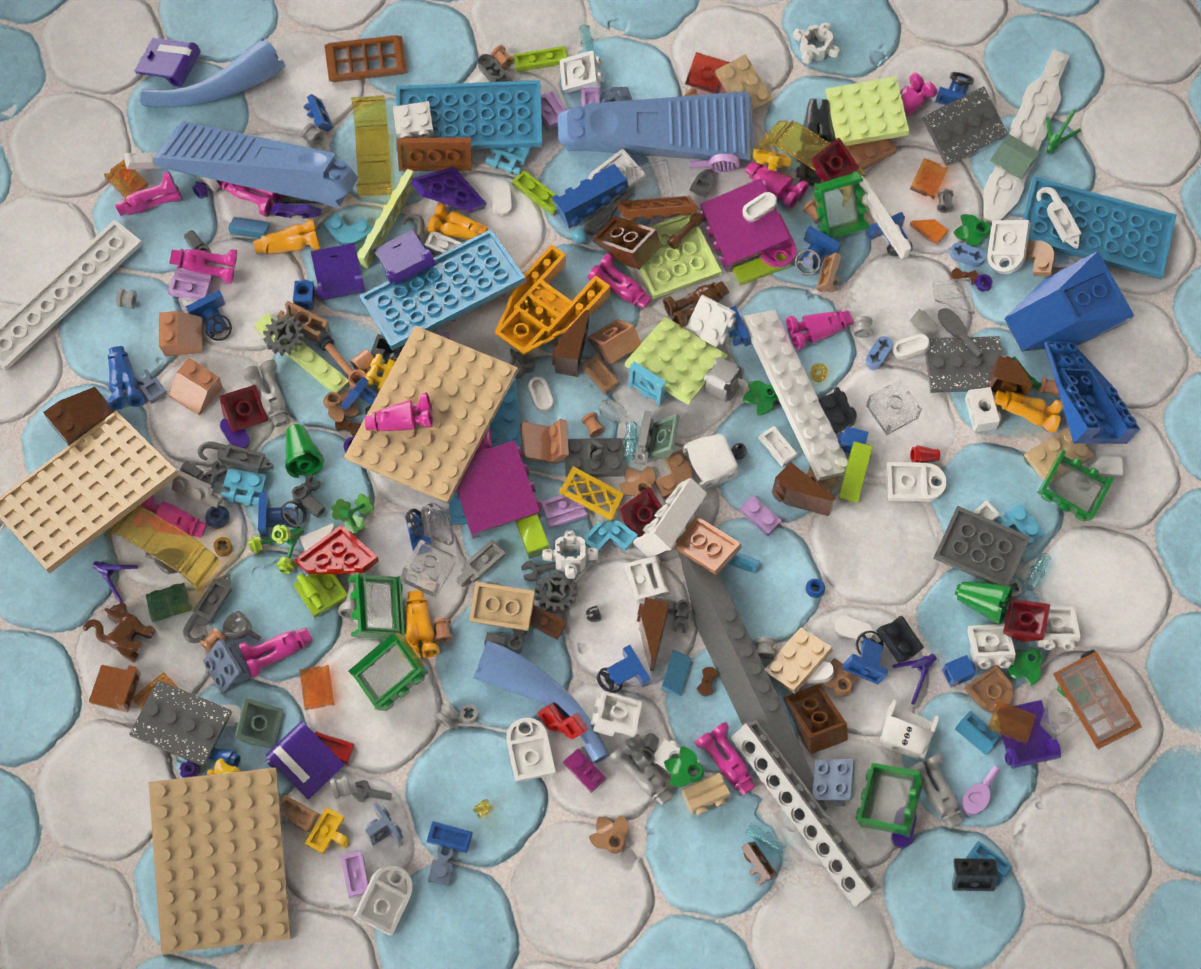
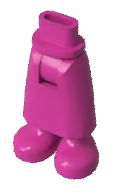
(910, 96)
(778, 184)
(818, 326)
(402, 416)
(176, 517)

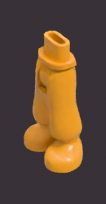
(454, 224)
(289, 239)
(1031, 409)
(419, 625)

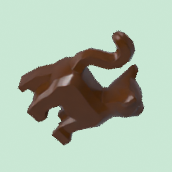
(122, 635)

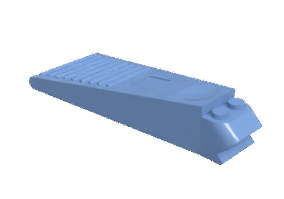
(663, 126)
(257, 163)

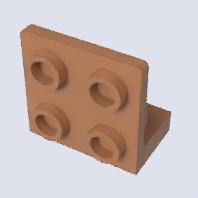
(545, 442)

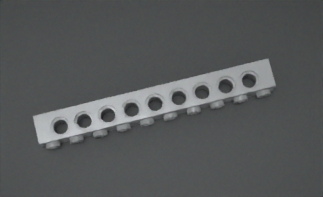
(814, 816)

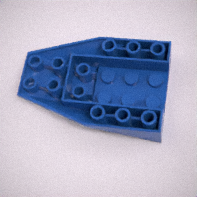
(1070, 306)
(1088, 399)

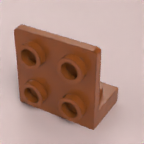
(115, 687)

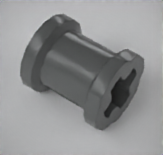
(945, 200)

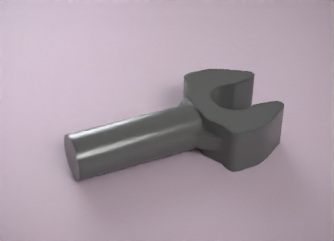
(536, 569)
(368, 792)

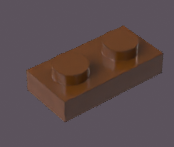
(547, 622)

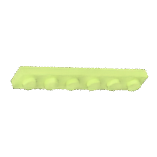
(387, 219)
(310, 362)

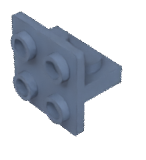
(225, 666)
(833, 780)
(380, 829)

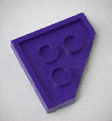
(450, 189)

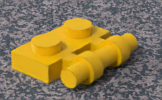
(378, 365)

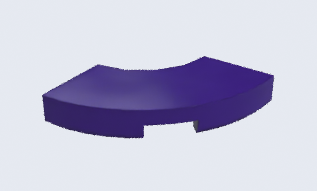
(287, 210)

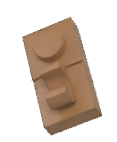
(827, 275)

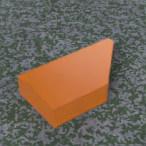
(930, 229)

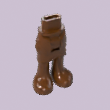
(672, 307)

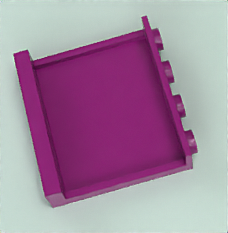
(735, 235)
(497, 489)

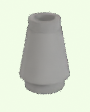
(924, 321)

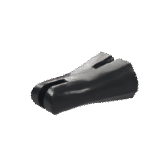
(820, 120)

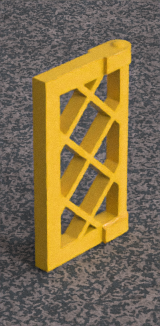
(570, 482)

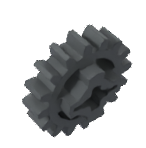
(284, 338)
(558, 583)

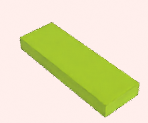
(539, 58)
(535, 191)
(756, 269)
(855, 472)

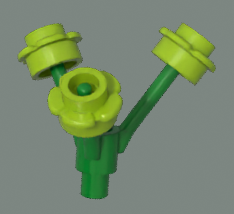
(281, 535)

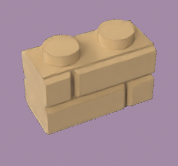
(705, 794)

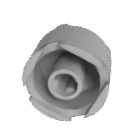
(723, 379)

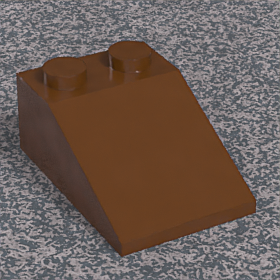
(628, 241)
(570, 347)
(78, 414)
(800, 491)
(652, 620)
(816, 718)

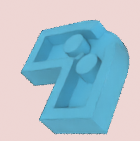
(347, 234)
(610, 531)

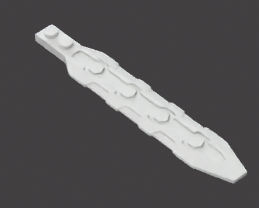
(1030, 127)

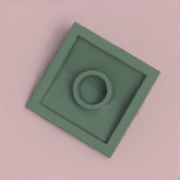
(1015, 156)
(663, 438)
(258, 723)

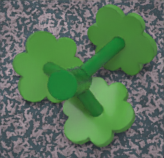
(343, 511)

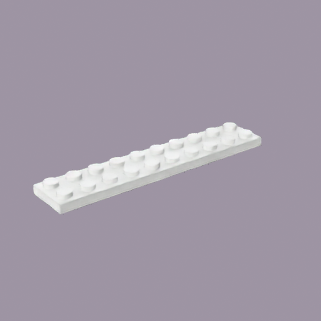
(64, 291)
(796, 394)

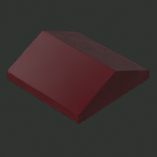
(834, 161)
(243, 408)
(640, 511)
(1026, 620)

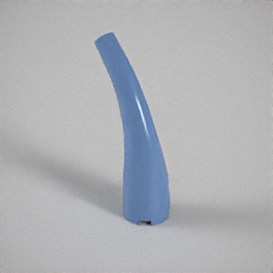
(245, 72)
(519, 675)

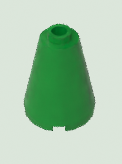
(301, 452)
(985, 599)

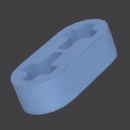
(967, 254)
(875, 350)

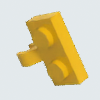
(774, 159)
(327, 831)

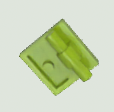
(320, 592)

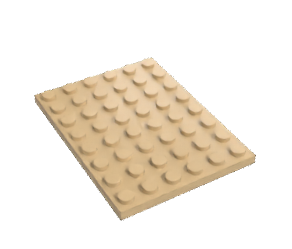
(464, 399)
(84, 491)
(219, 860)

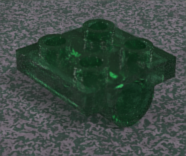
(168, 602)

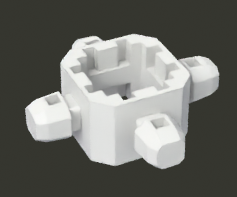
(822, 34)
(570, 565)

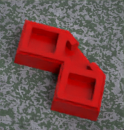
(554, 721)

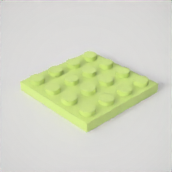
(867, 111)
(679, 267)
(677, 358)

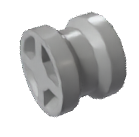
(312, 134)
(126, 298)
(863, 326)
(765, 647)
(446, 715)
(340, 786)

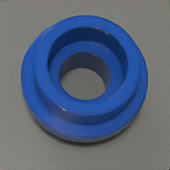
(817, 583)

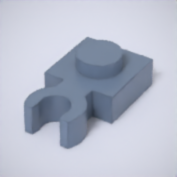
(615, 94)
(152, 388)
(441, 870)

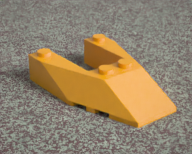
(539, 311)

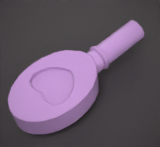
(718, 163)
(978, 795)

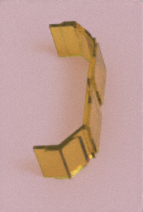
(797, 142)
(372, 146)
(167, 545)

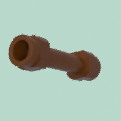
(675, 240)

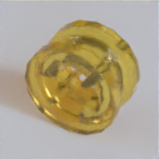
(818, 366)
(483, 808)

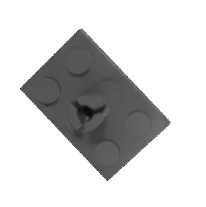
(596, 456)

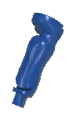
(122, 378)

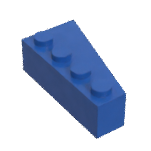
(590, 195)

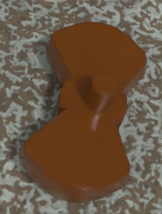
(958, 274)
(348, 426)
(705, 688)

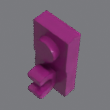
(584, 770)

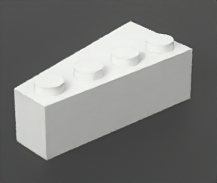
(671, 519)

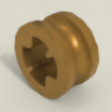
(222, 540)

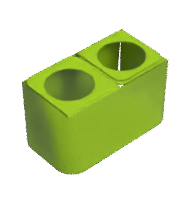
(532, 536)

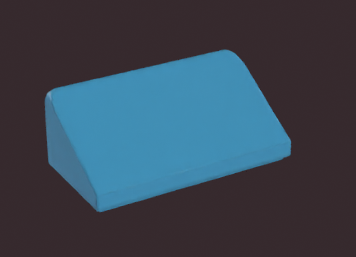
(248, 227)
(745, 562)
(676, 673)
(976, 732)
(980, 851)

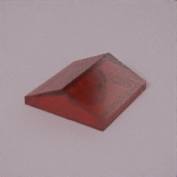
(703, 74)

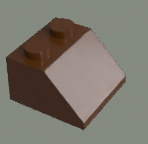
(1009, 376)

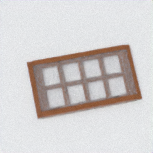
(365, 58)
(1097, 700)

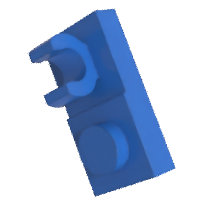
(318, 112)
(741, 331)

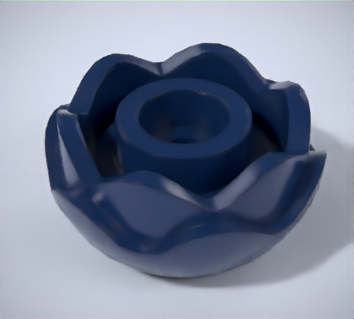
(220, 521)

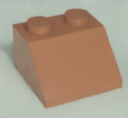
(180, 333)
(615, 341)
(194, 386)

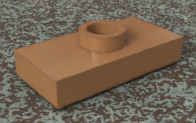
(600, 375)
(300, 814)

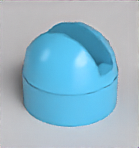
(579, 236)

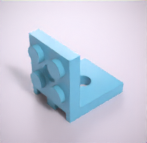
(647, 383)

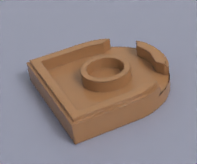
(989, 688)

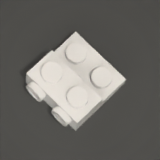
(581, 72)
(413, 120)
(711, 321)
(1061, 629)
(990, 646)
(616, 714)

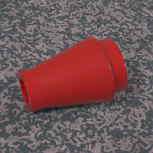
(924, 454)

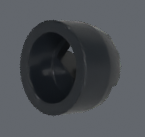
(742, 453)
(594, 614)

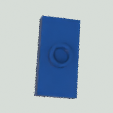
(449, 837)

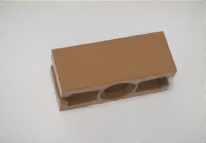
(312, 321)

